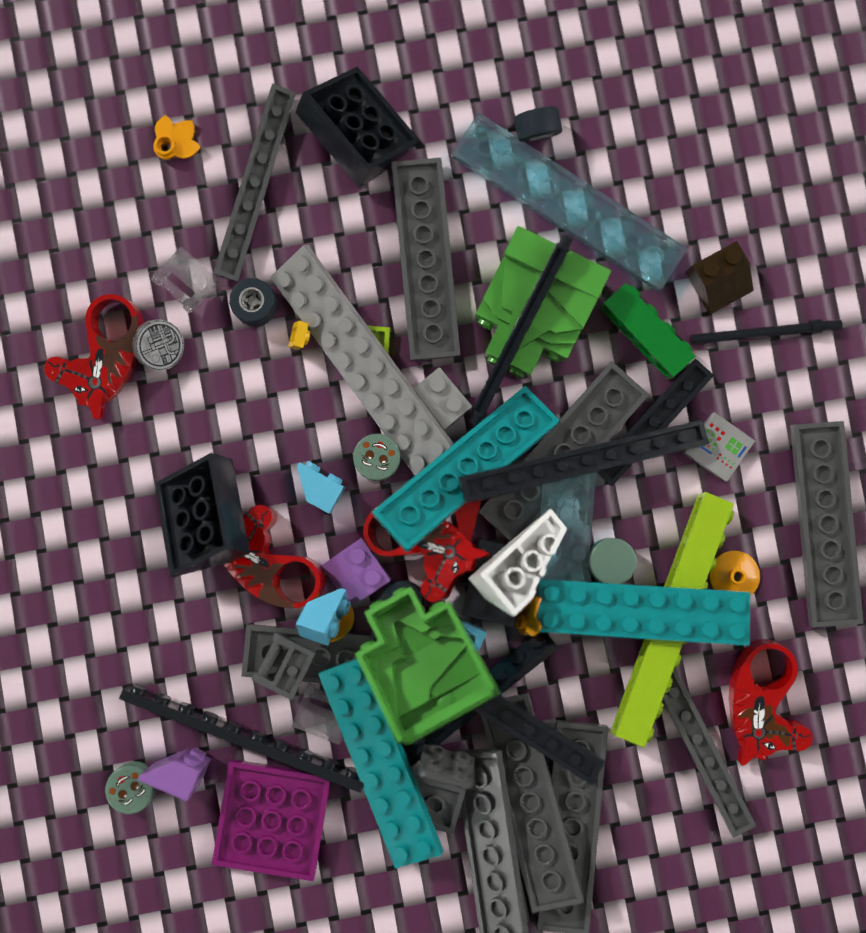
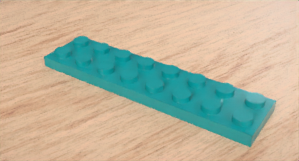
(492, 444)
(644, 612)
(381, 766)

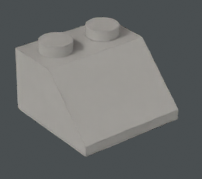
(442, 398)

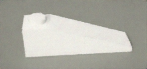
(515, 570)

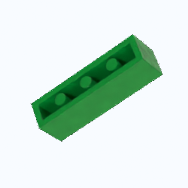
(647, 331)

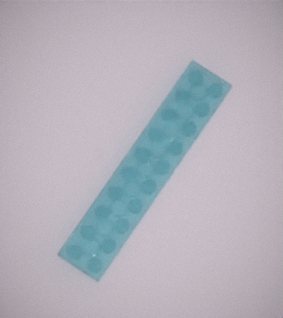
(569, 202)

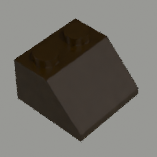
(721, 277)

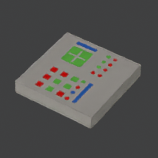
(726, 447)

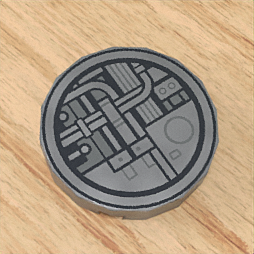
(158, 344)

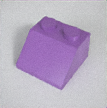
(357, 571)
(178, 773)

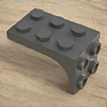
(443, 784)

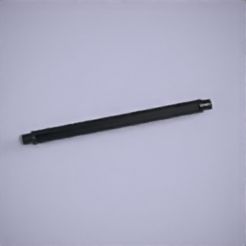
(521, 327)

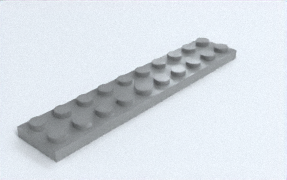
(361, 359)

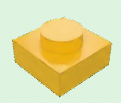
(299, 335)

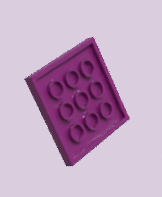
(271, 820)

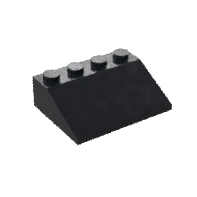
(356, 125)
(202, 515)

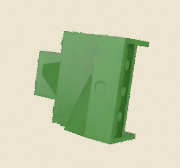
(561, 312)
(422, 665)

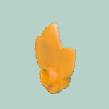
(176, 135)
(527, 620)

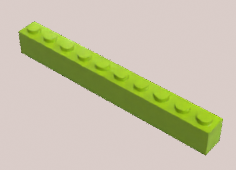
(659, 657)

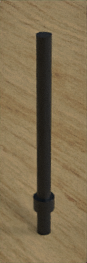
(813, 327)

